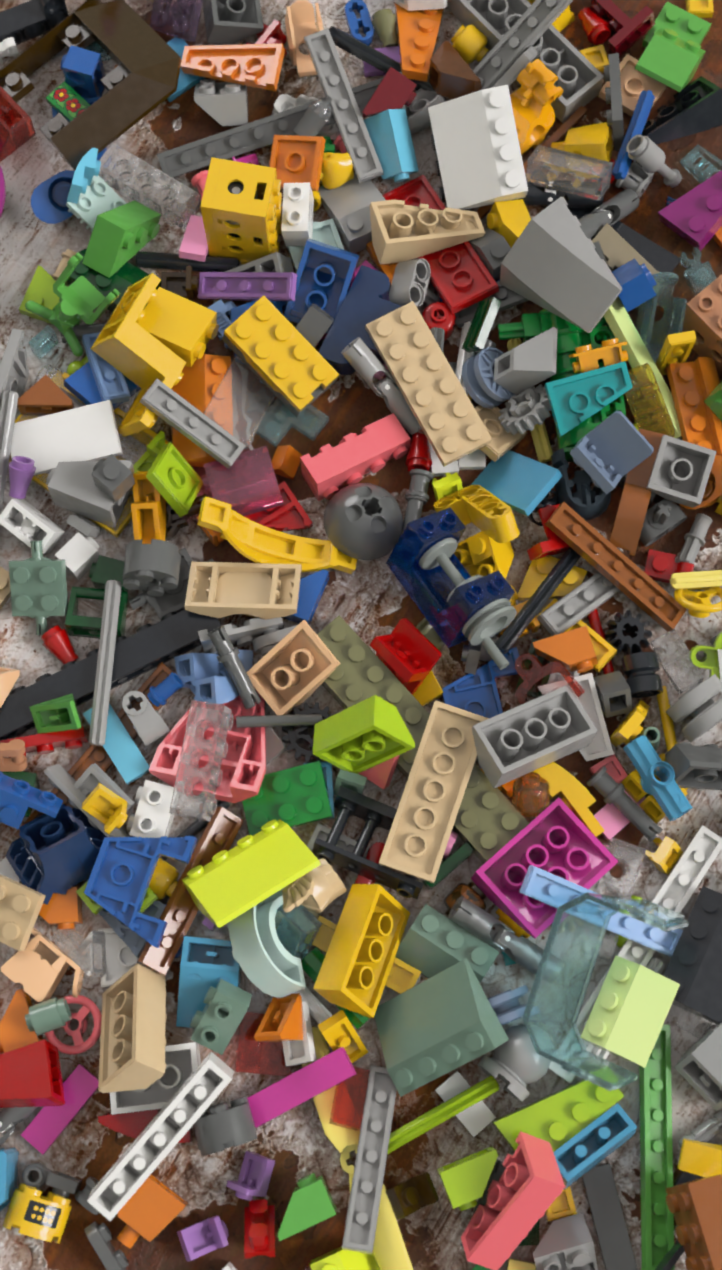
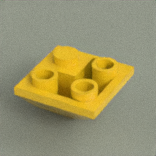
(484, 556)

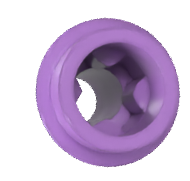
(20, 476)

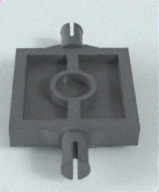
(173, 599)

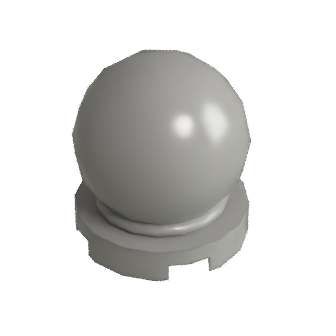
(516, 1063)

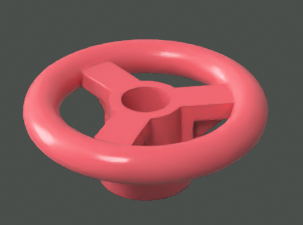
(80, 1045)

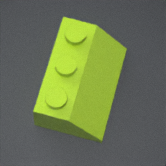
(362, 736)

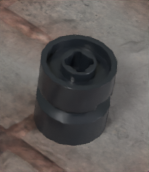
(641, 672)

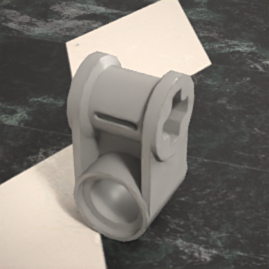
(146, 720)

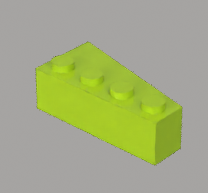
(559, 1114)

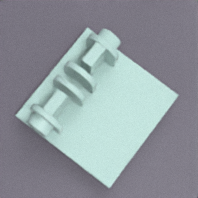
(96, 200)

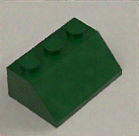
(121, 280)

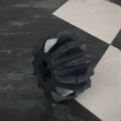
(628, 624)

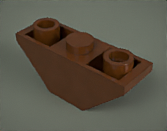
(451, 74)

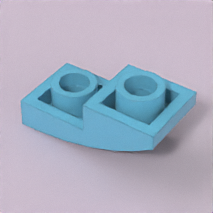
(83, 175)

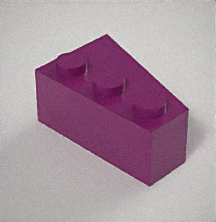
(697, 213)

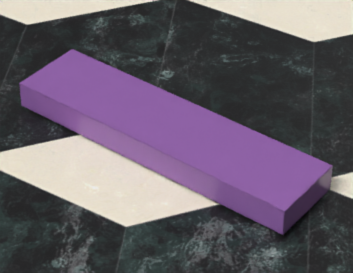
(247, 286)

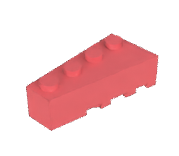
(354, 457)
(513, 1203)

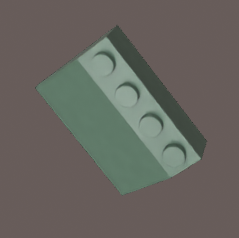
(437, 1027)

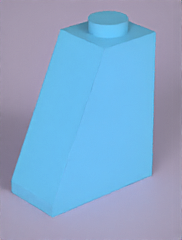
(393, 144)

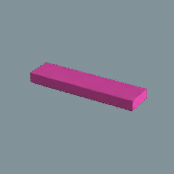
(300, 1086)

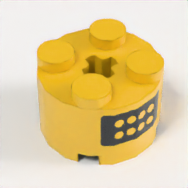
(37, 1214)

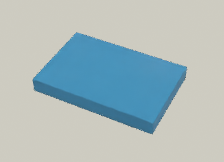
(518, 481)

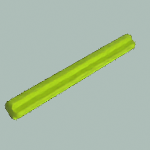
(442, 1112)

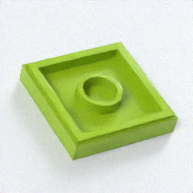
(175, 479)

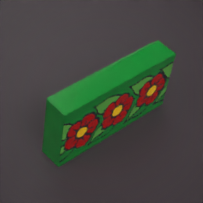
(67, 101)

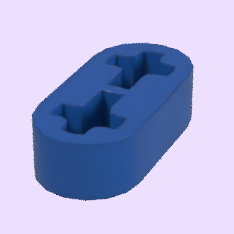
(364, 21)

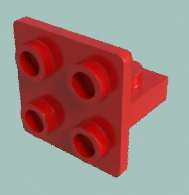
(406, 654)

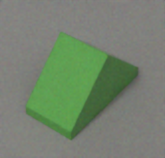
(56, 715)

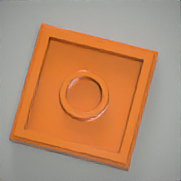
(298, 159)

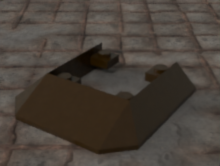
(140, 82)

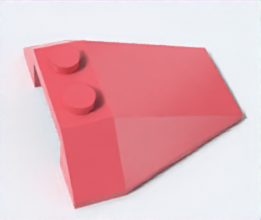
(243, 765)

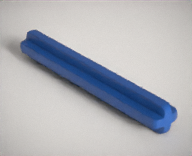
(635, 128)

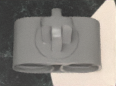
(411, 283)

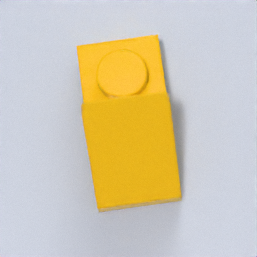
(340, 1033)

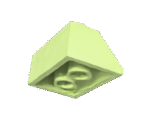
(630, 1011)

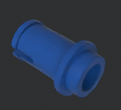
(160, 693)

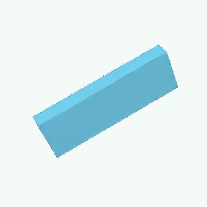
(122, 748)

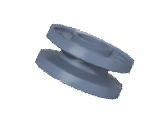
(479, 379)
(507, 1004)

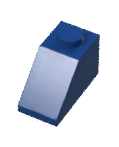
(309, 596)

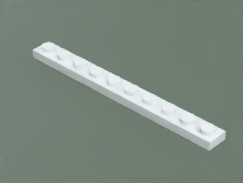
(671, 895)

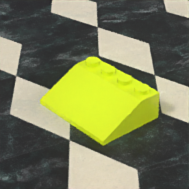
(249, 872)

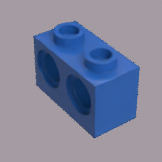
(83, 72)

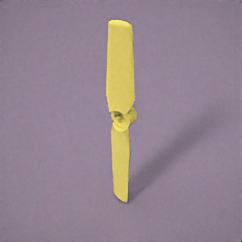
(388, 1241)

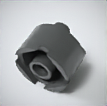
(151, 566)
(225, 1126)

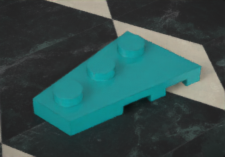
(584, 394)

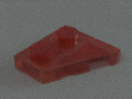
(258, 1056)

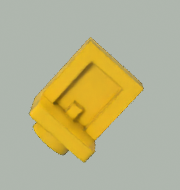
(106, 807)

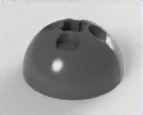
(355, 529)

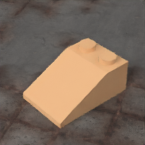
(293, 669)

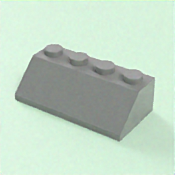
(532, 735)

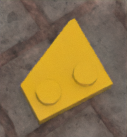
(538, 572)
(630, 726)

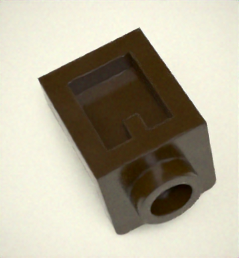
(412, 1195)

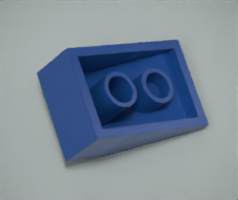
(321, 279)

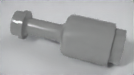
(651, 159)

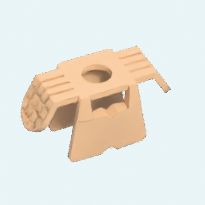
(298, 24)
(41, 968)

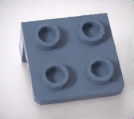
(611, 451)

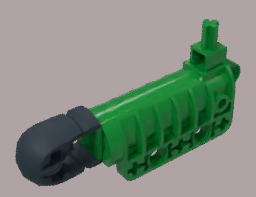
(584, 501)

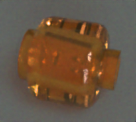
(530, 794)

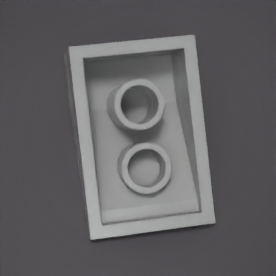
(351, 211)

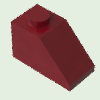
(392, 93)

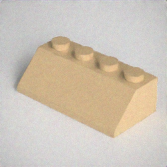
(133, 1031)

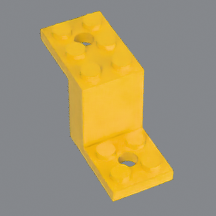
(137, 352)

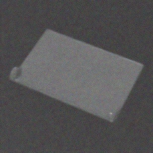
(240, 402)

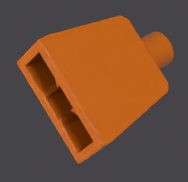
(149, 1211)

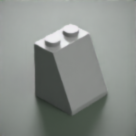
(74, 489)

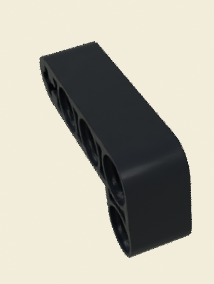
(31, 19)

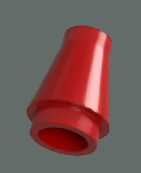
(595, 27)
(419, 453)
(59, 644)

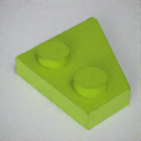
(41, 292)

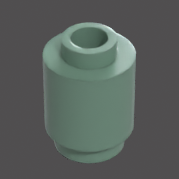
(48, 1015)

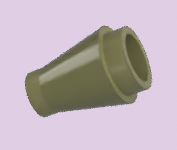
(385, 26)

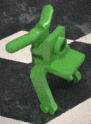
(75, 304)

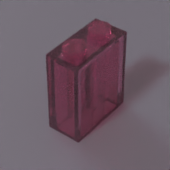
(247, 484)

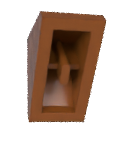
(44, 399)

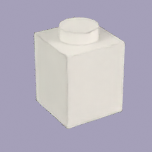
(79, 554)

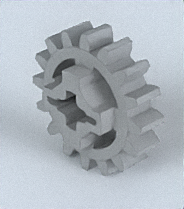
(525, 410)

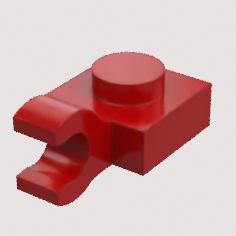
(661, 565)

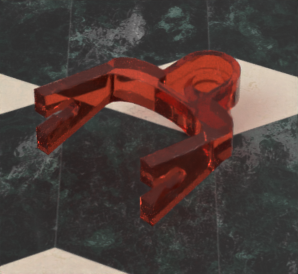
(537, 672)

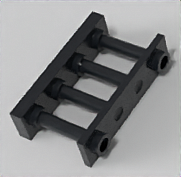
(375, 815)

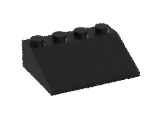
(698, 959)

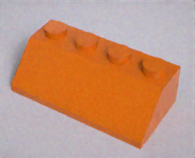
(198, 388)

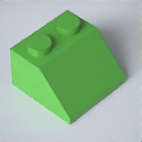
(670, 59)
(308, 1206)

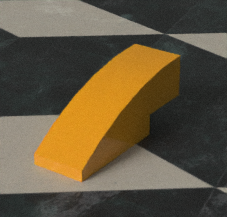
(147, 510)

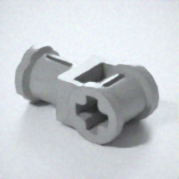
(636, 180)

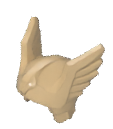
(314, 889)

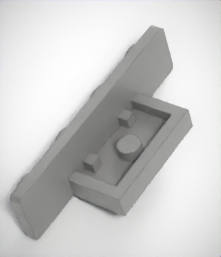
(79, 790)

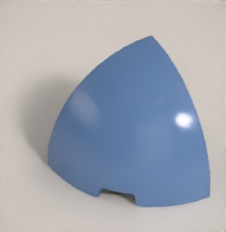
(208, 677)

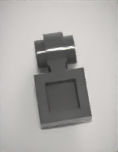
(61, 1183)

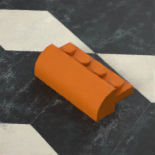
(689, 387)

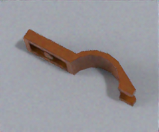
(635, 499)

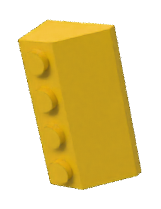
(362, 949)

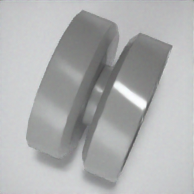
(700, 705)

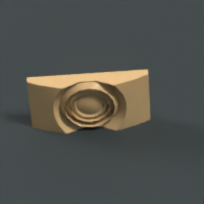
(243, 588)

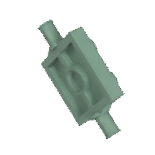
(38, 587)

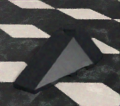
(693, 111)

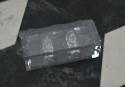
(569, 172)

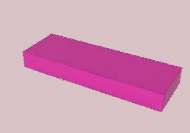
(54, 1119)

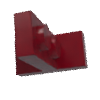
(626, 30)

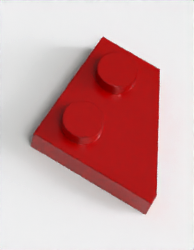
(283, 517)

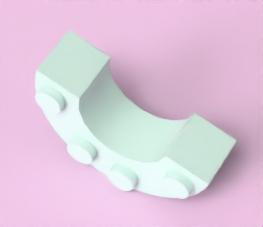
(262, 953)

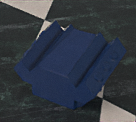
(55, 851)

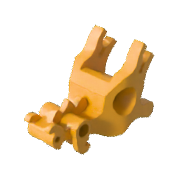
(533, 104)

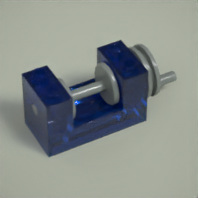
(443, 589)

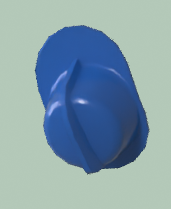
(50, 198)

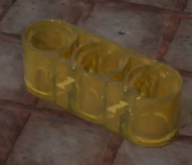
(647, 402)

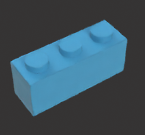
(594, 1144)

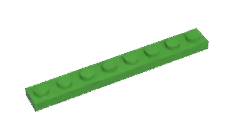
(656, 1152)

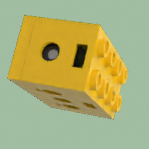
(241, 210)

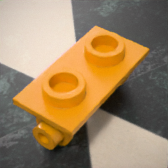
(588, 358)

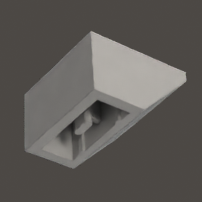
(703, 1067)

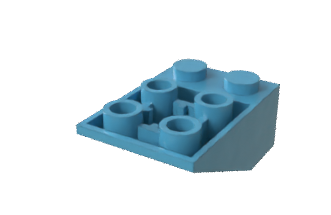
(202, 966)

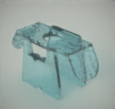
(653, 332)

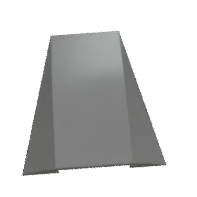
(560, 268)

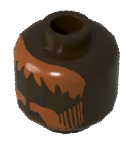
(468, 891)

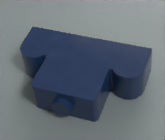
(363, 304)

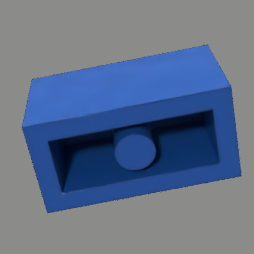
(636, 284)

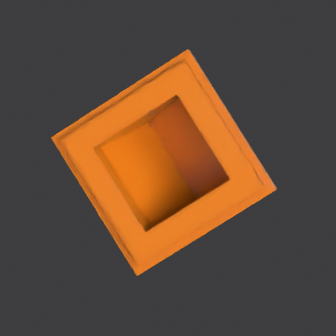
(286, 461)

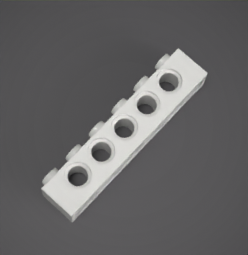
(160, 1136)

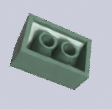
(440, 943)

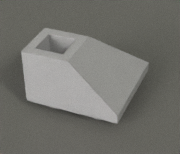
(223, 101)
(527, 363)
(566, 1246)

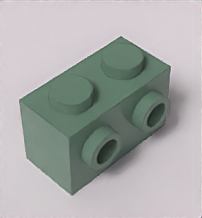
(221, 1016)

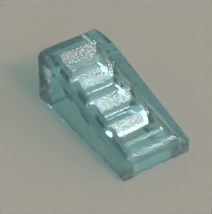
(715, 163)

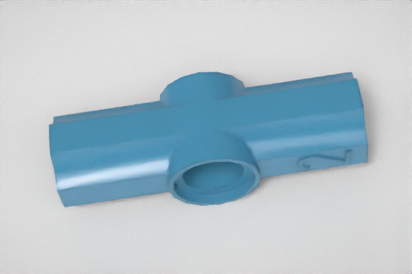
(649, 764)

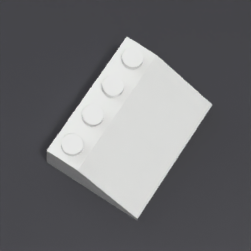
(478, 149)

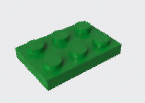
(289, 795)

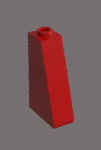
(31, 1076)

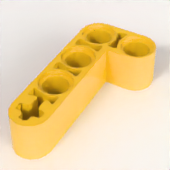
(484, 510)

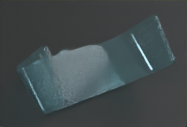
(565, 976)

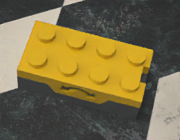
(280, 356)

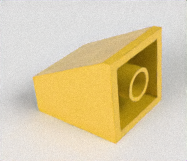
(180, 324)

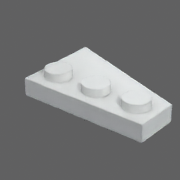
(601, 744)

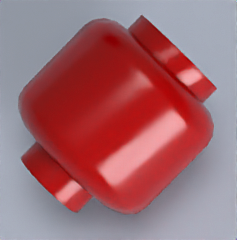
(439, 316)

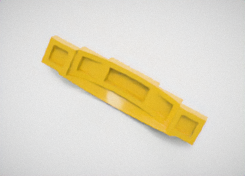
(269, 545)

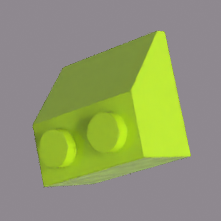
(468, 1177)

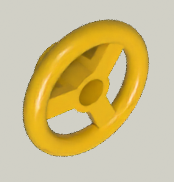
(699, 602)

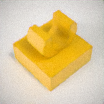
(666, 854)

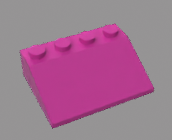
(553, 843)

